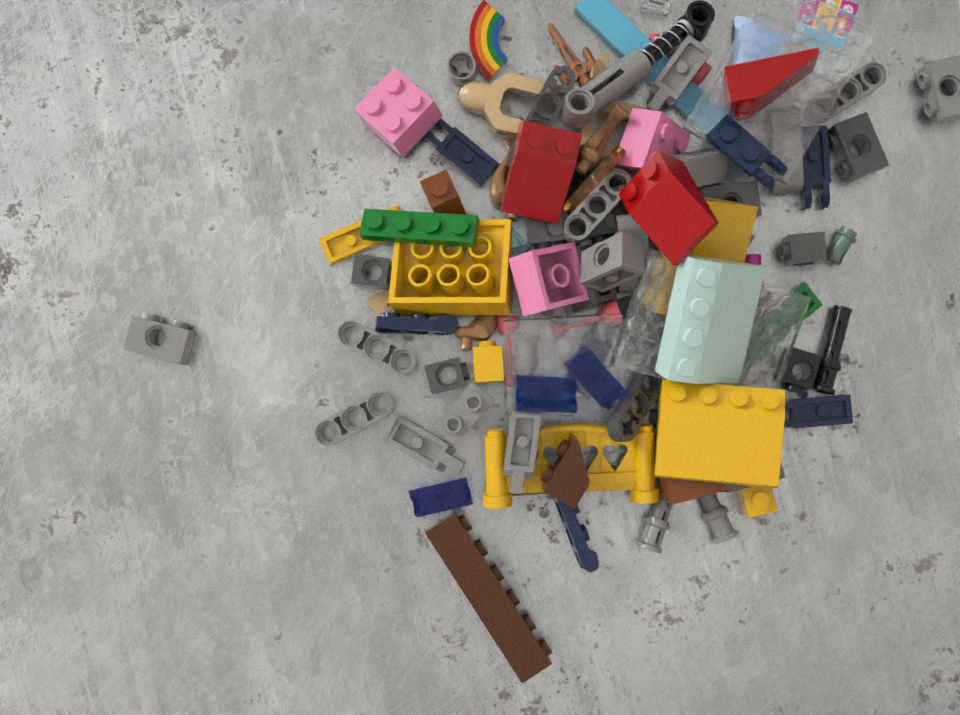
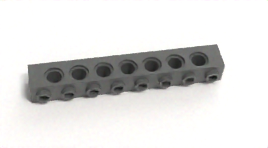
(540, 237)

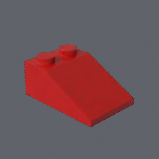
(757, 83)
(540, 171)
(668, 206)

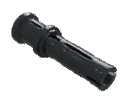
(832, 366)

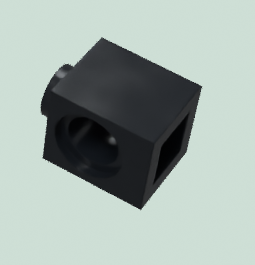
(810, 365)

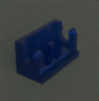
(595, 377)
(546, 393)
(441, 496)

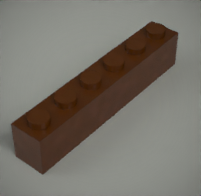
(489, 597)

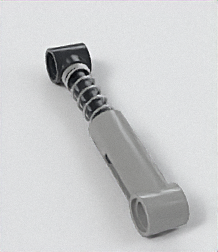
(634, 66)

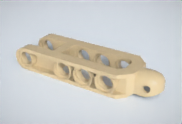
(487, 99)

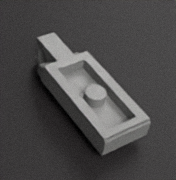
(678, 73)
(423, 446)
(521, 447)

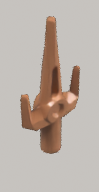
(580, 68)

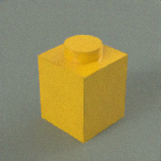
(488, 362)
(756, 501)

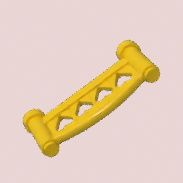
(633, 472)

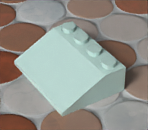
(709, 320)

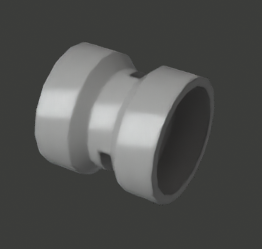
(462, 63)

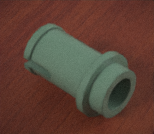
(841, 244)

